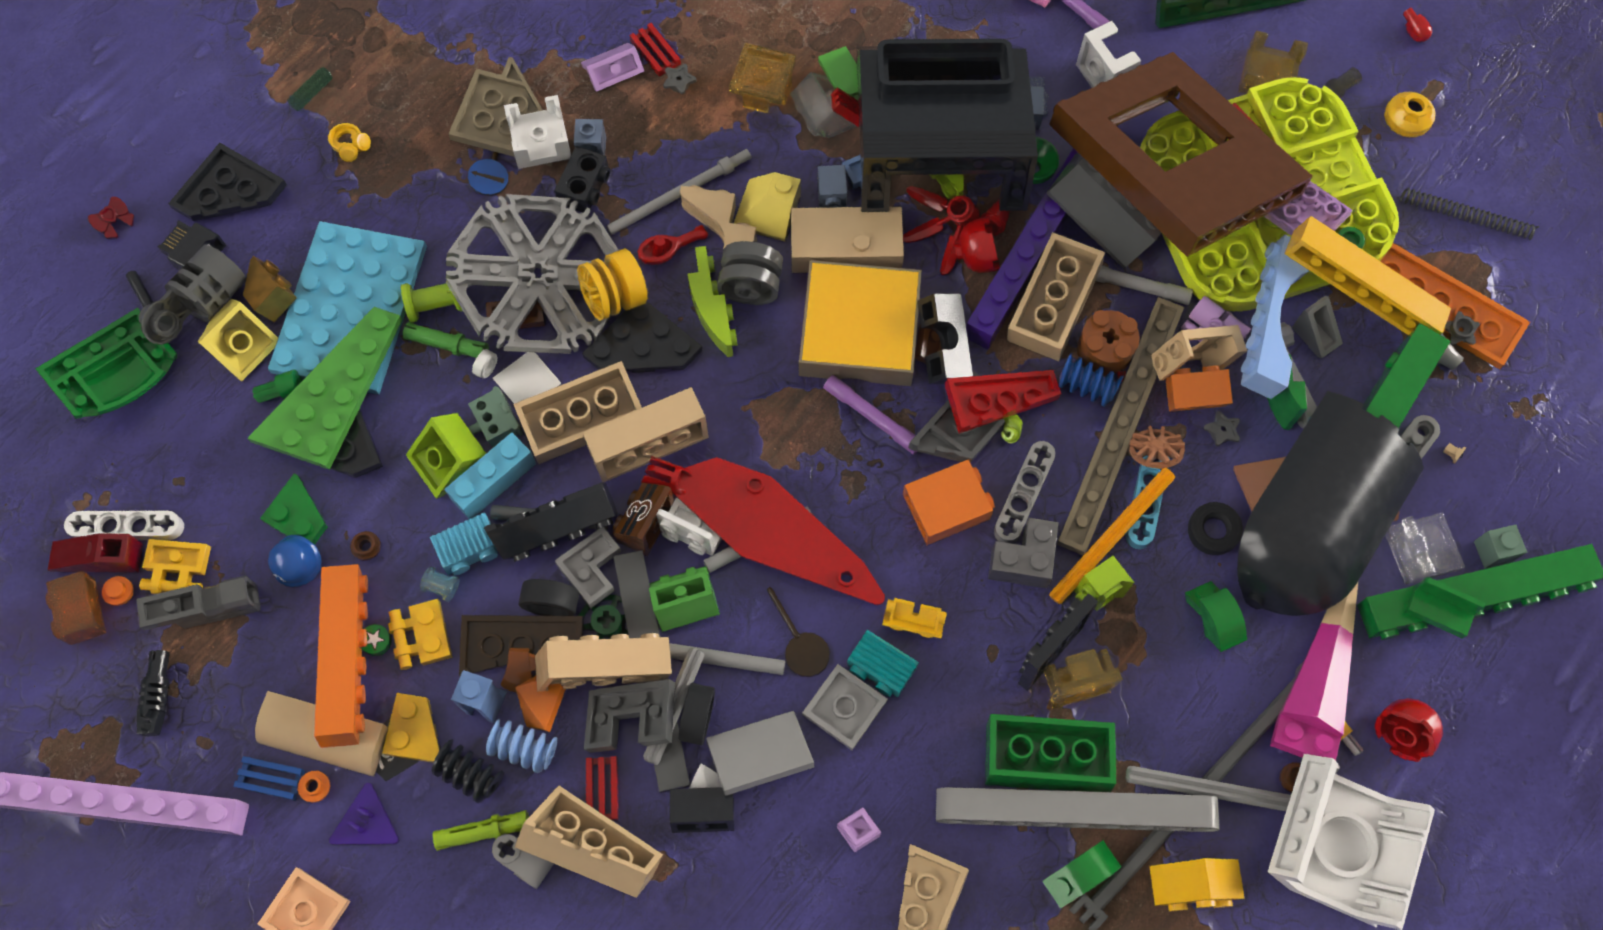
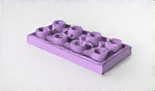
(1313, 203)

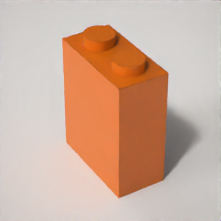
(948, 501)

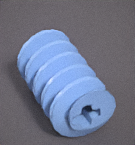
(520, 747)

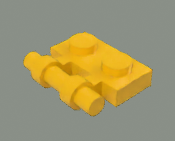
(173, 557)
(429, 631)

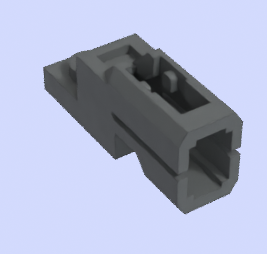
(199, 605)

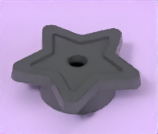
(679, 85)
(1468, 326)
(1223, 436)

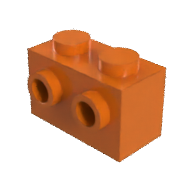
(1198, 389)

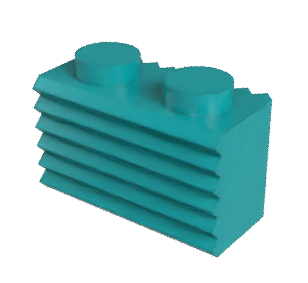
(882, 664)

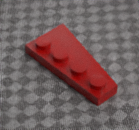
(994, 397)

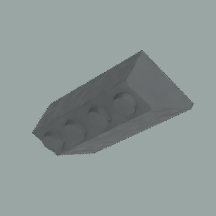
(1102, 211)

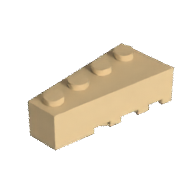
(602, 660)
(588, 843)

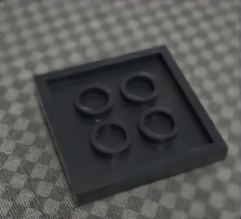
(1056, 640)

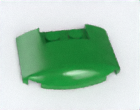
(107, 368)

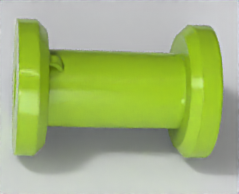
(426, 299)

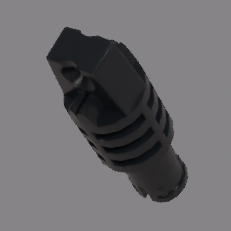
(153, 695)

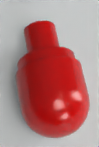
(1417, 26)

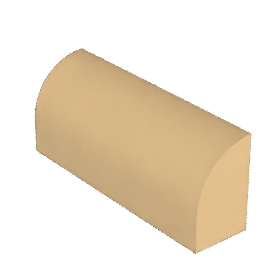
(290, 727)

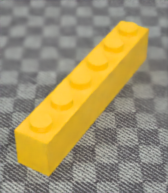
(1365, 278)

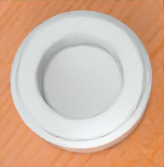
(484, 364)

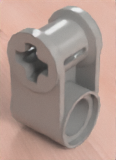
(523, 864)

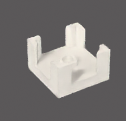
(1096, 60)
(538, 135)

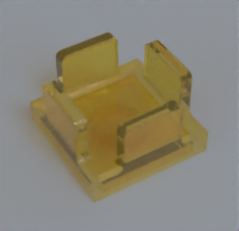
(762, 77)
(1082, 678)

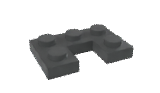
(647, 700)

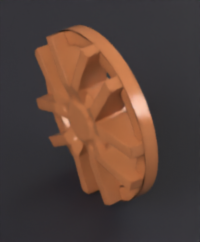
(1157, 448)

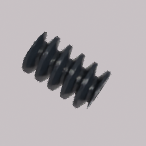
(464, 773)

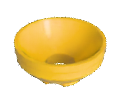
(1406, 121)

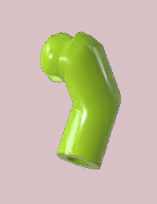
(1012, 429)

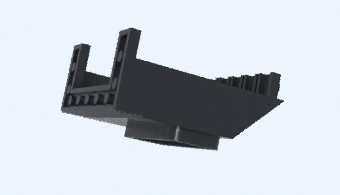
(945, 123)

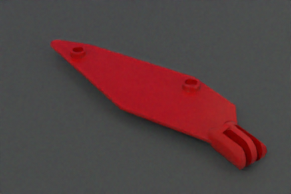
(765, 523)

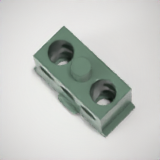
(494, 417)

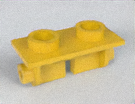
(927, 622)

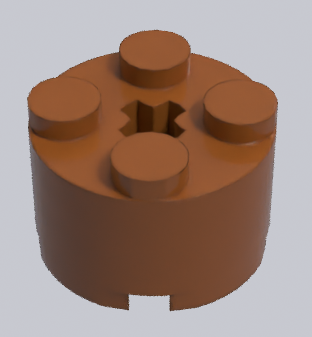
(1108, 341)

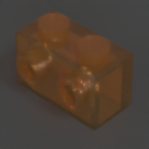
(75, 608)

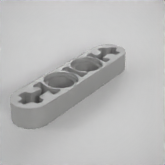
(1022, 491)

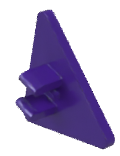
(365, 822)

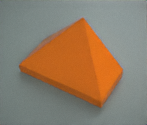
(539, 707)

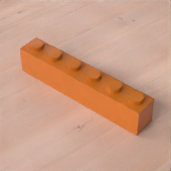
(340, 656)

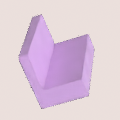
(613, 66)

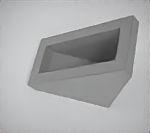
(1319, 328)

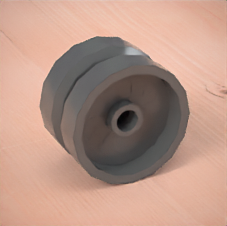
(750, 273)

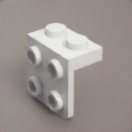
(687, 527)

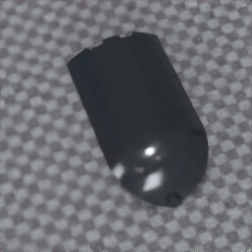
(1325, 510)

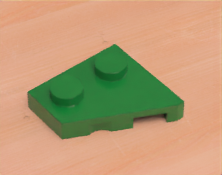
(295, 512)

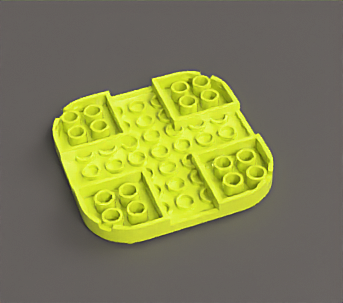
(1318, 135)

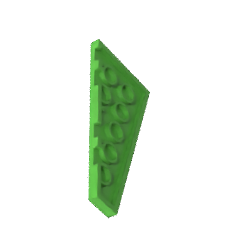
(323, 406)

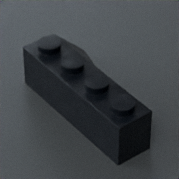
(552, 522)

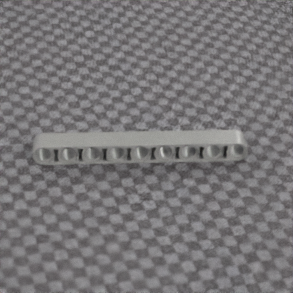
(1077, 809)

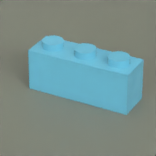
(490, 476)

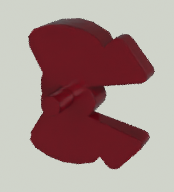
(108, 215)

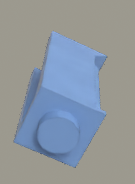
(479, 694)

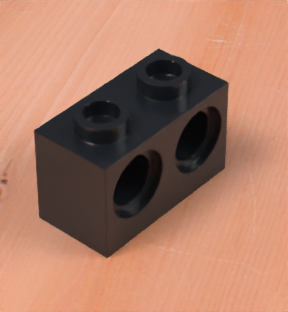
(576, 178)

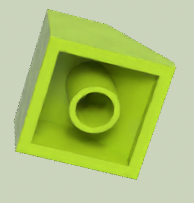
(444, 452)

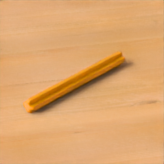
(1112, 535)

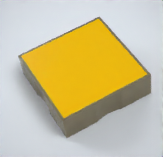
(860, 322)

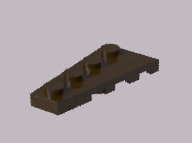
(487, 638)

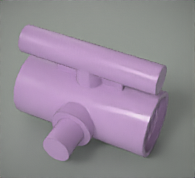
(1210, 314)

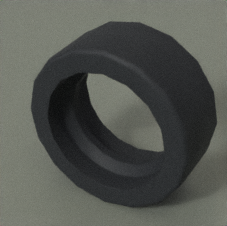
(548, 598)
(696, 714)

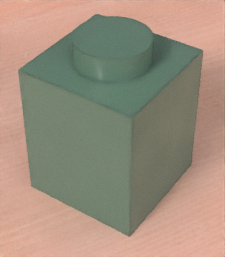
(1500, 546)

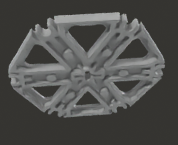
(518, 269)

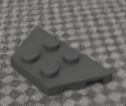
(942, 438)

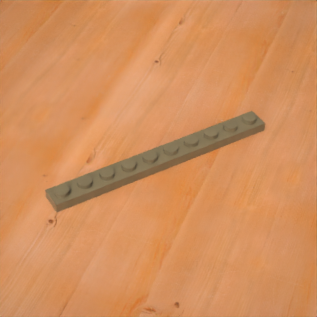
(1118, 429)

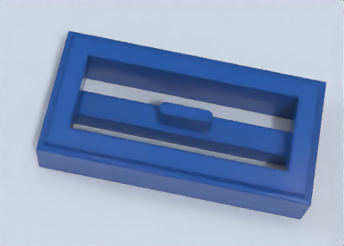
(244, 773)

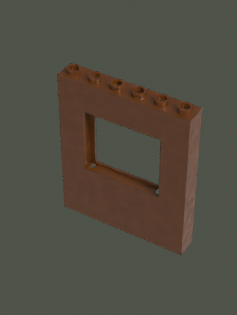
(1201, 196)

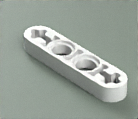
(125, 522)

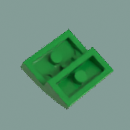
(1290, 403)

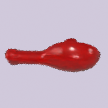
(662, 248)

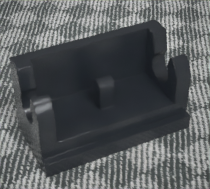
(701, 810)

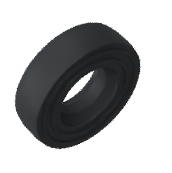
(1210, 545)

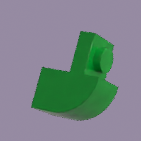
(1220, 615)
(1082, 874)

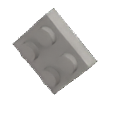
(844, 707)

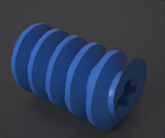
(1089, 380)

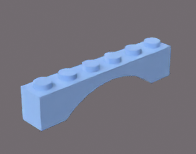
(1267, 360)

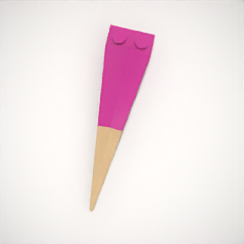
(1316, 704)

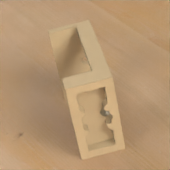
(1218, 347)

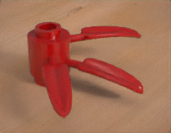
(959, 210)

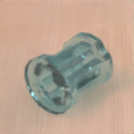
(439, 584)

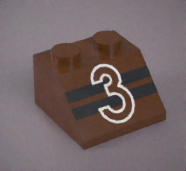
(639, 524)

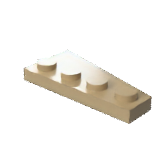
(930, 891)

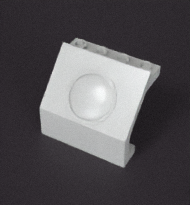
(1350, 845)

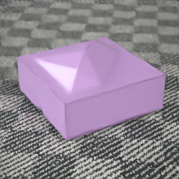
(858, 829)

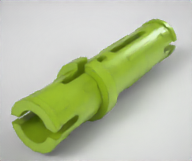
(481, 830)

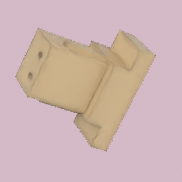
(1454, 452)

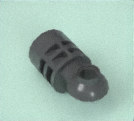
(195, 289)

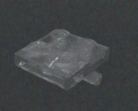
(1424, 548)

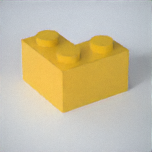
(1197, 881)

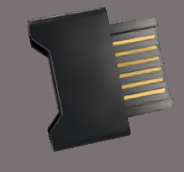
(186, 241)

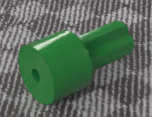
(280, 386)

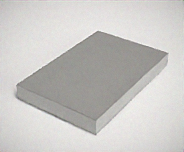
(759, 753)

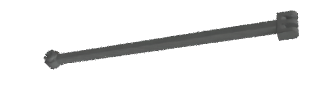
(1157, 838)

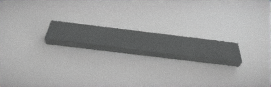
(641, 620)

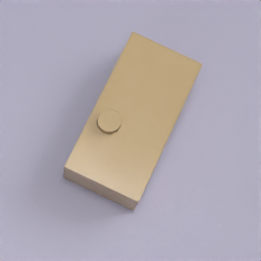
(846, 237)
(1055, 296)
(559, 416)
(647, 432)

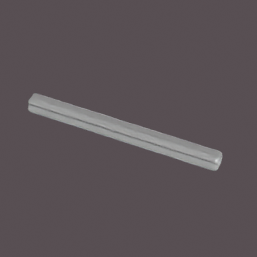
(1201, 786)

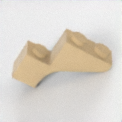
(716, 212)

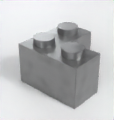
(1030, 562)

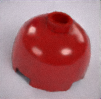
(977, 246)
(1410, 729)

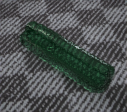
(309, 89)

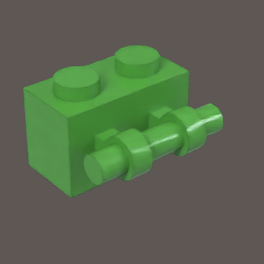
(683, 598)

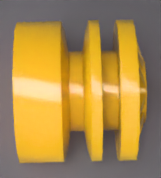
(612, 284)

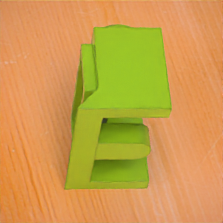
(1105, 583)

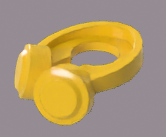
(348, 151)

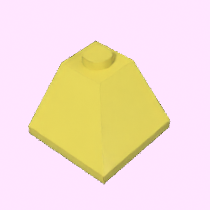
(769, 204)
(237, 339)

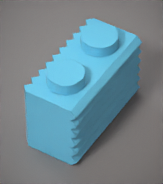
(464, 545)

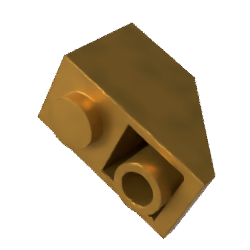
(267, 290)

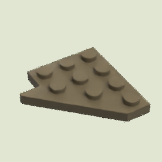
(482, 114)

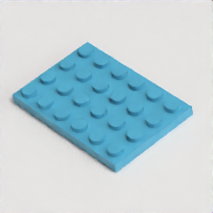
(339, 284)

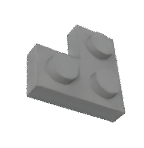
(582, 566)

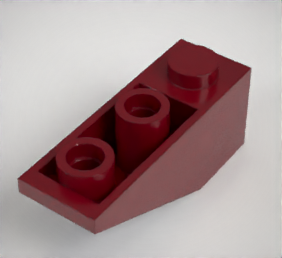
(96, 554)

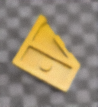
(411, 730)

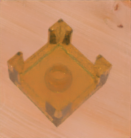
(1269, 64)

